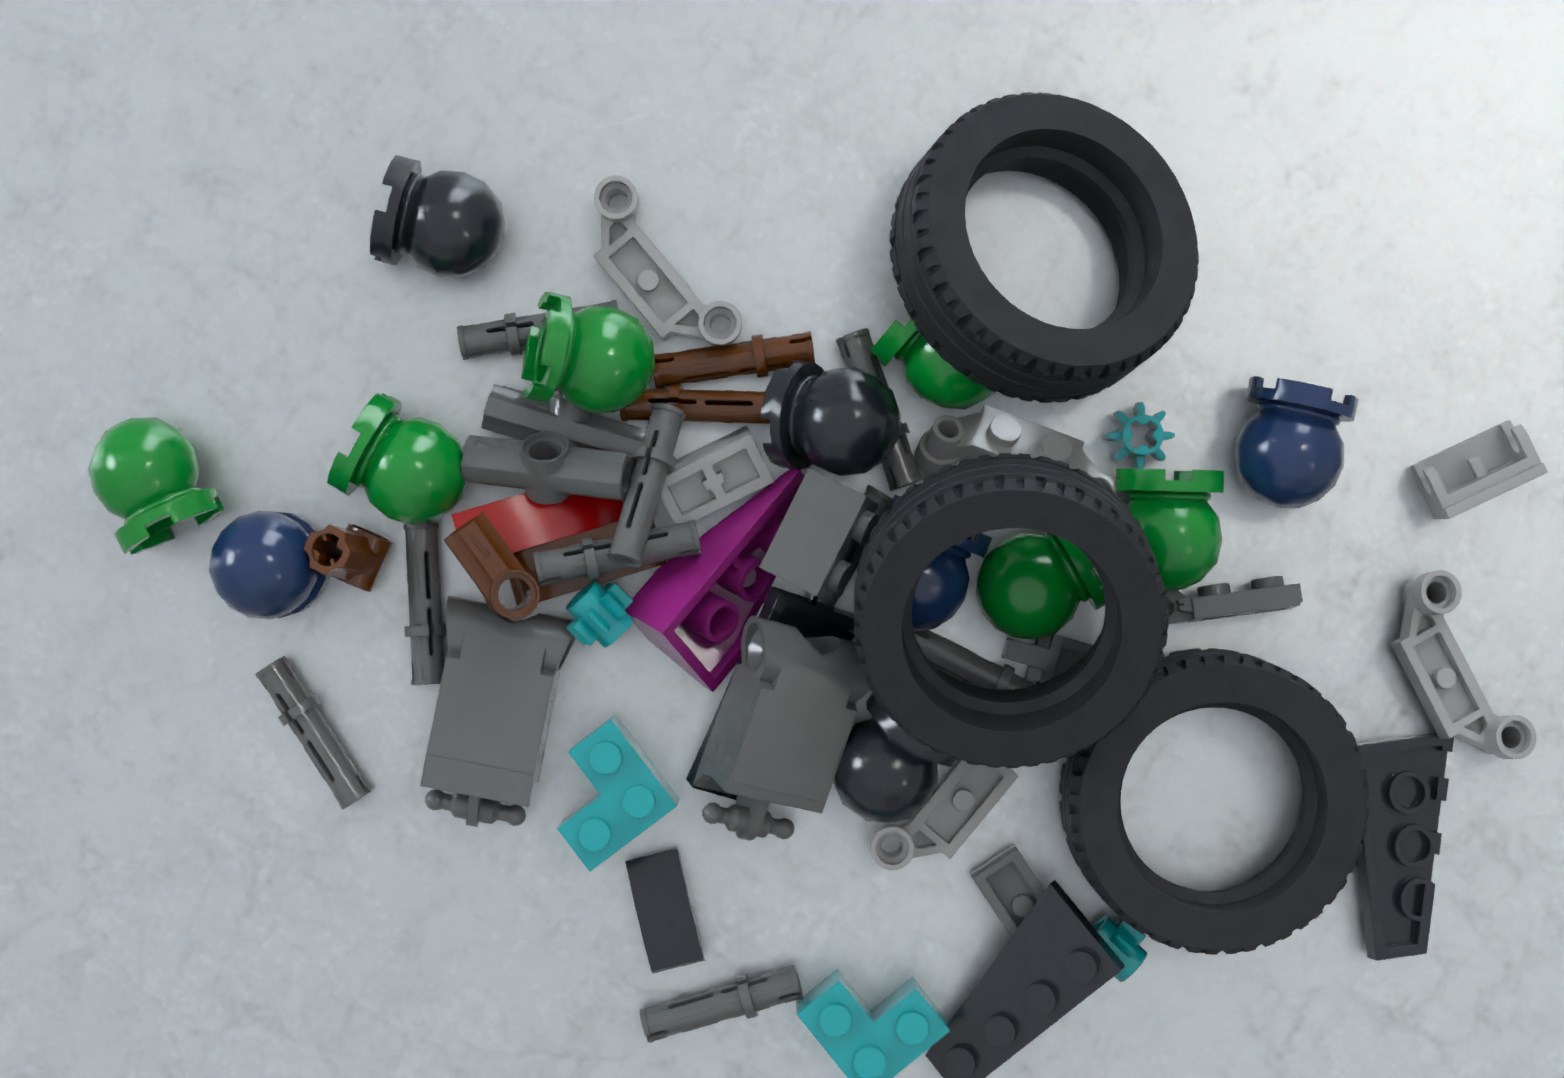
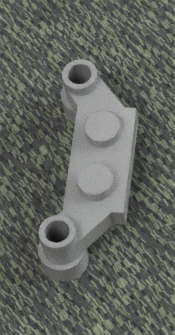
(649, 277)
(995, 433)
(1444, 677)
(948, 817)

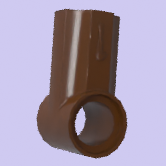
(348, 554)
(490, 564)

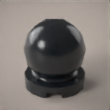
(440, 220)
(829, 419)
(885, 770)

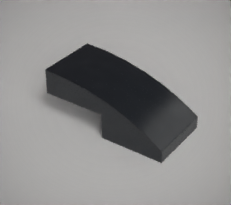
(664, 910)

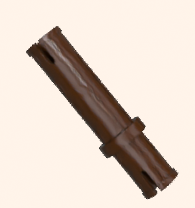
(732, 360)
(701, 405)

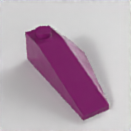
(702, 601)

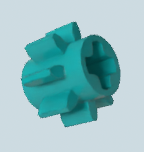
(1154, 436)
(599, 614)
(1124, 942)

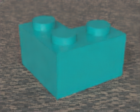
(629, 796)
(871, 1040)

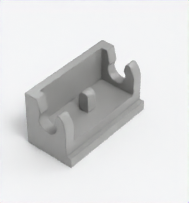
(1477, 470)
(715, 477)

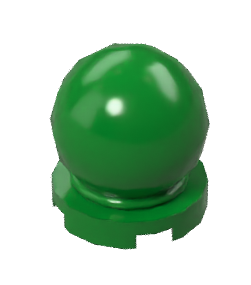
(591, 356)
(926, 371)
(404, 464)
(149, 480)
(1176, 520)
(1035, 585)

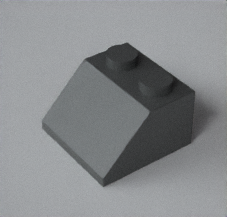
(821, 536)

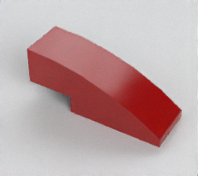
(531, 524)

